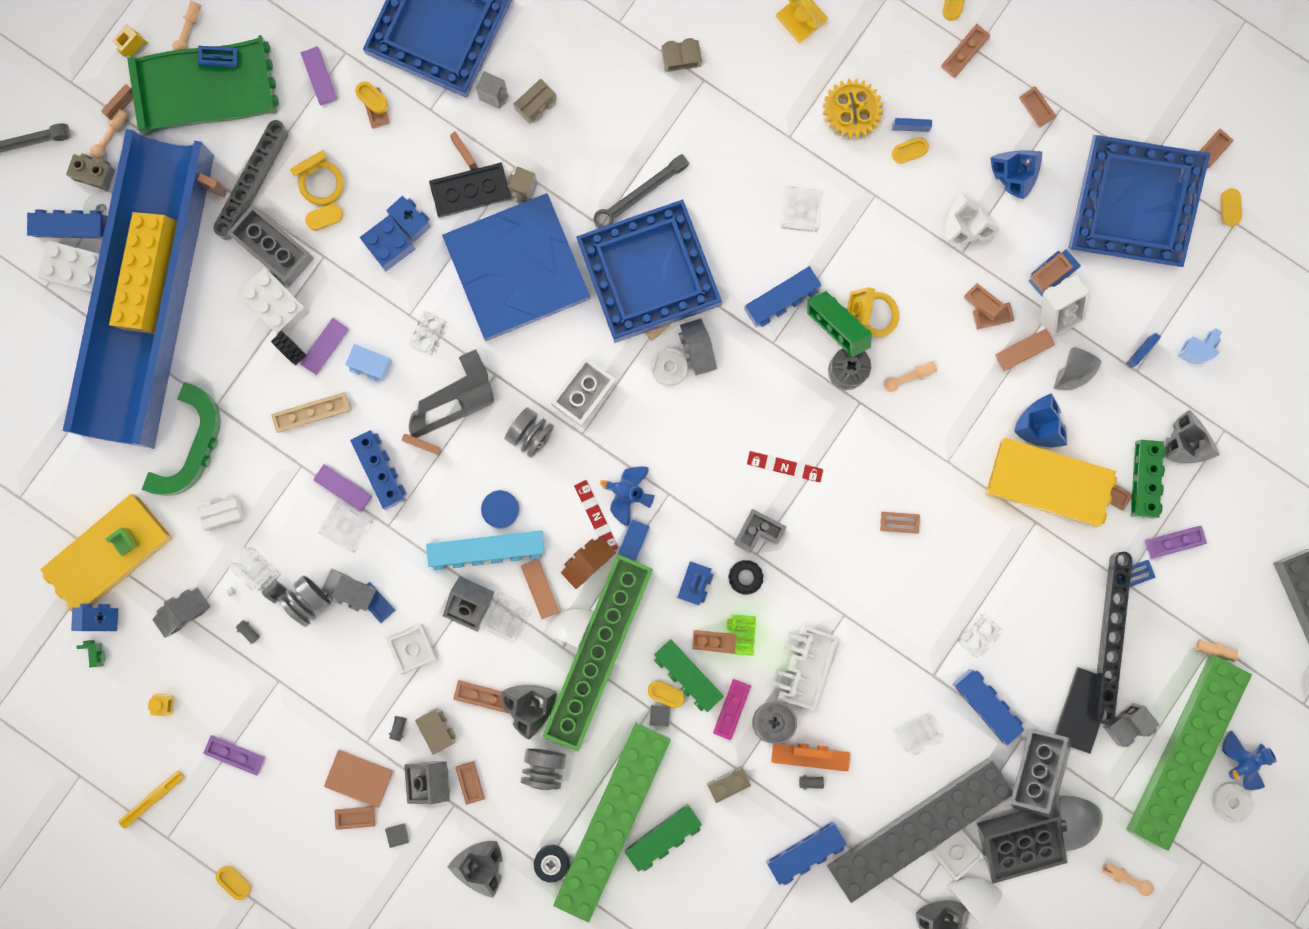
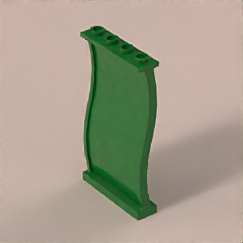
(177, 92)

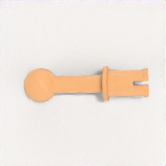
(191, 17)
(98, 150)
(891, 384)
(1119, 874)

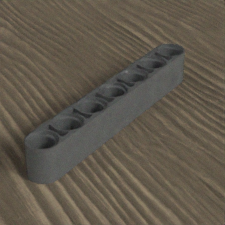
(250, 170)

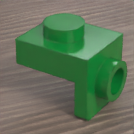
(95, 653)

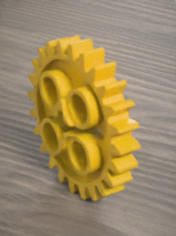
(869, 107)

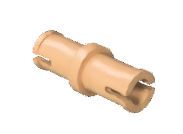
(1217, 650)

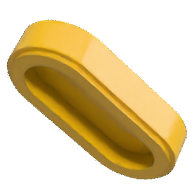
(952, 9)
(371, 97)
(910, 150)
(1231, 207)
(324, 217)
(666, 694)
(233, 882)

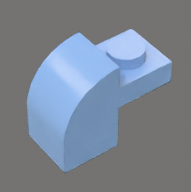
(1199, 352)

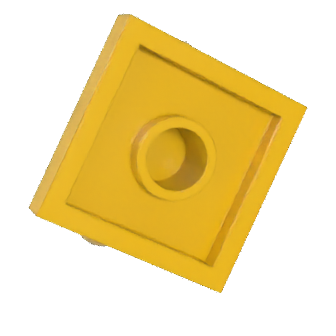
(801, 18)
(310, 166)
(861, 307)

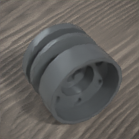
(852, 378)

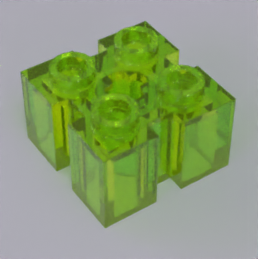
(745, 628)

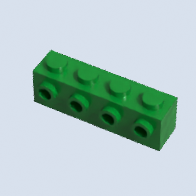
(839, 323)
(1147, 479)
(688, 675)
(663, 837)

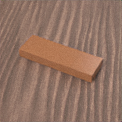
(965, 51)
(1024, 349)
(540, 589)
(714, 641)
(479, 696)

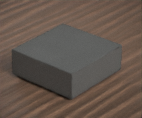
(274, 591)
(659, 715)
(397, 835)

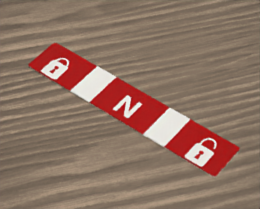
(785, 466)
(594, 513)

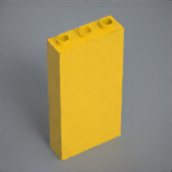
(1051, 482)
(93, 566)

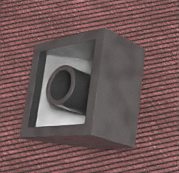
(468, 603)
(427, 782)

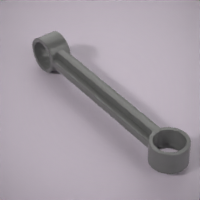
(56, 132)
(675, 167)

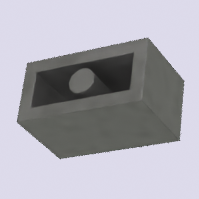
(492, 90)

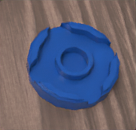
(500, 509)

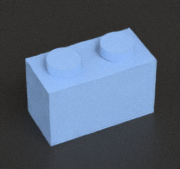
(368, 362)

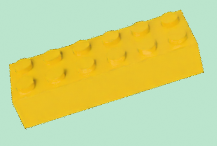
(143, 272)

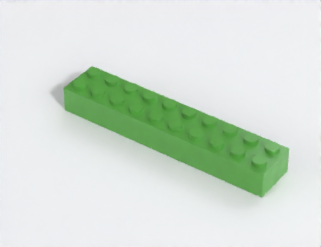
(597, 653)
(1189, 752)
(612, 822)

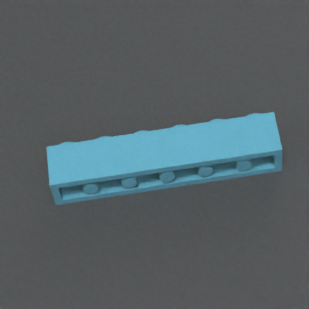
(485, 549)

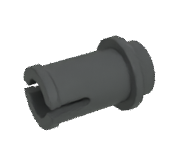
(247, 631)
(397, 728)
(811, 782)

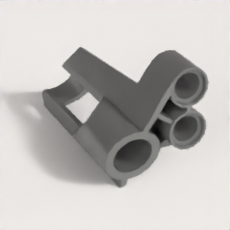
(471, 392)

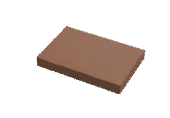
(358, 778)

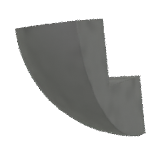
(1078, 370)
(1190, 441)
(528, 707)
(1080, 821)
(479, 867)
(942, 915)

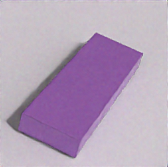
(318, 75)
(324, 346)
(342, 488)
(1175, 542)
(234, 755)

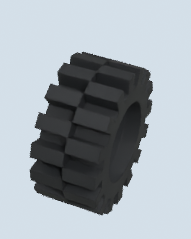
(288, 348)
(757, 577)

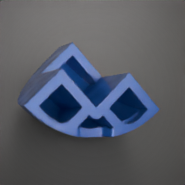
(1017, 170)
(1042, 424)

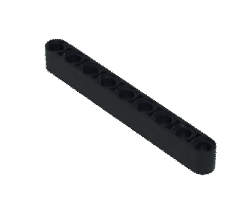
(1106, 645)

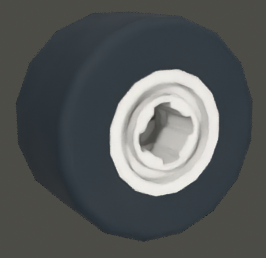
(551, 863)

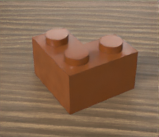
(587, 561)

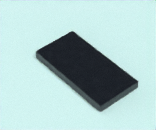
(470, 190)
(1076, 716)

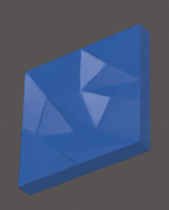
(437, 38)
(1138, 200)
(516, 267)
(649, 271)

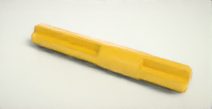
(151, 799)

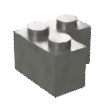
(698, 346)
(758, 526)
(346, 589)
(180, 611)
(1130, 723)

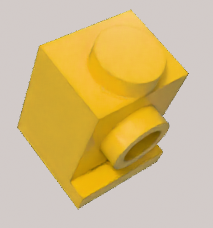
(128, 41)
(161, 705)

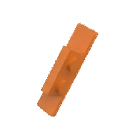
(812, 757)

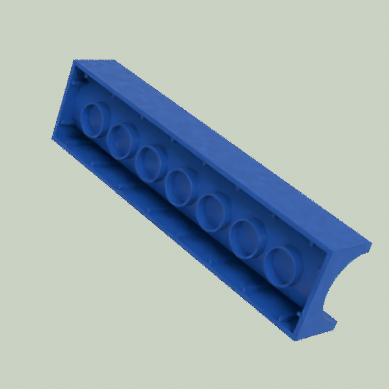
(121, 372)

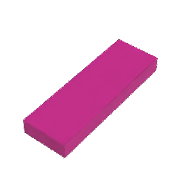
(731, 709)

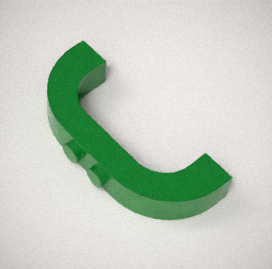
(201, 448)

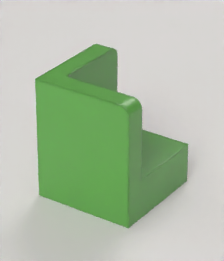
(123, 541)

